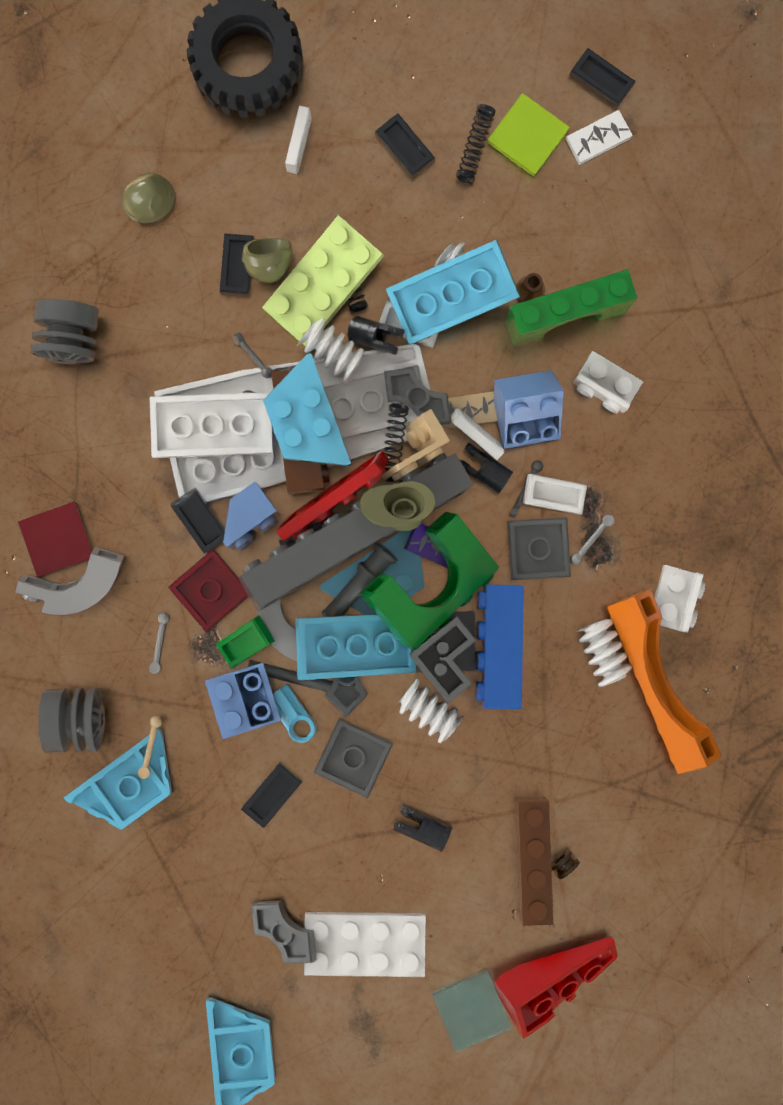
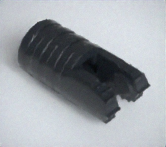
(373, 334)
(491, 473)
(430, 832)

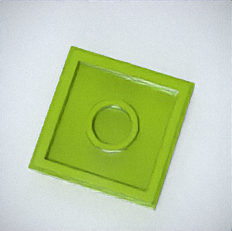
(528, 135)

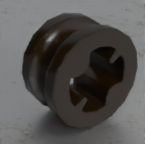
(564, 864)

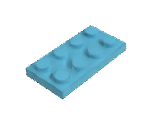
(453, 292)
(348, 648)

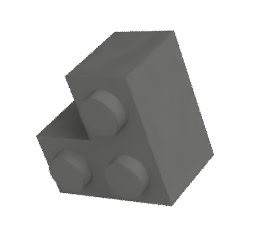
(437, 656)

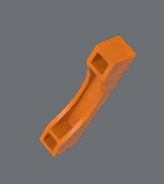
(685, 737)

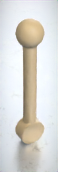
(144, 772)

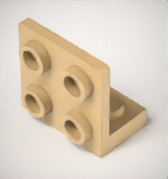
(427, 437)

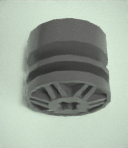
(64, 335)
(63, 720)

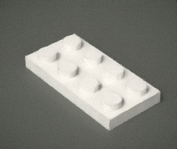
(210, 425)
(367, 944)

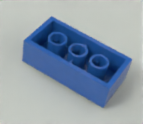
(501, 646)

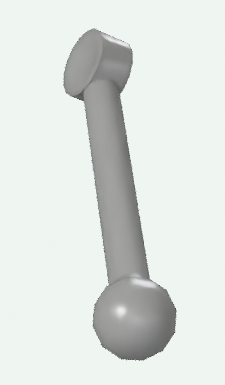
(607, 520)
(155, 667)

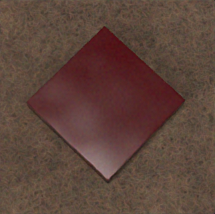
(56, 539)
(209, 590)

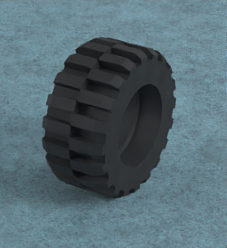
(239, 18)

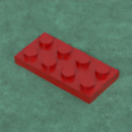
(341, 491)

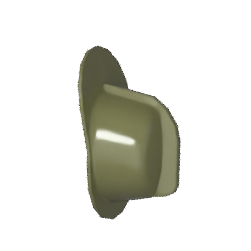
(398, 505)

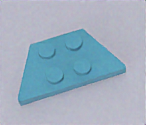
(305, 418)
(405, 571)
(119, 792)
(239, 1053)

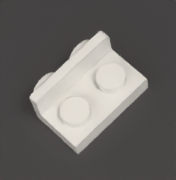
(607, 383)
(677, 597)

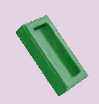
(245, 642)

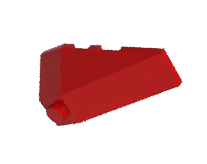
(540, 985)

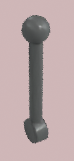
(239, 340)
(537, 466)

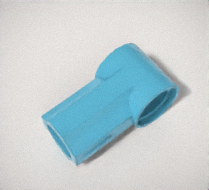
(291, 712)

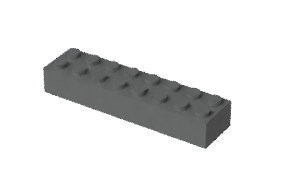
(341, 538)

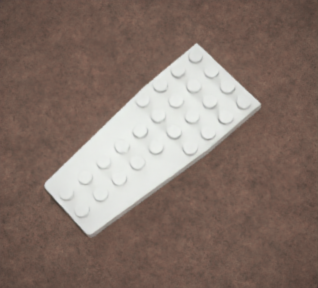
(357, 405)

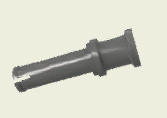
(367, 571)

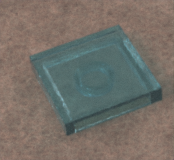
(471, 1010)

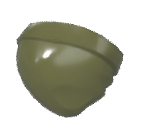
(148, 198)
(267, 258)

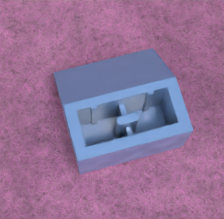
(528, 408)
(247, 515)
(243, 700)

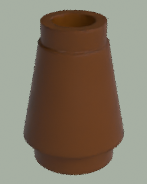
(528, 293)

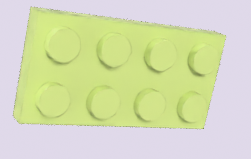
(323, 279)

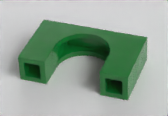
(602, 296)
(468, 570)

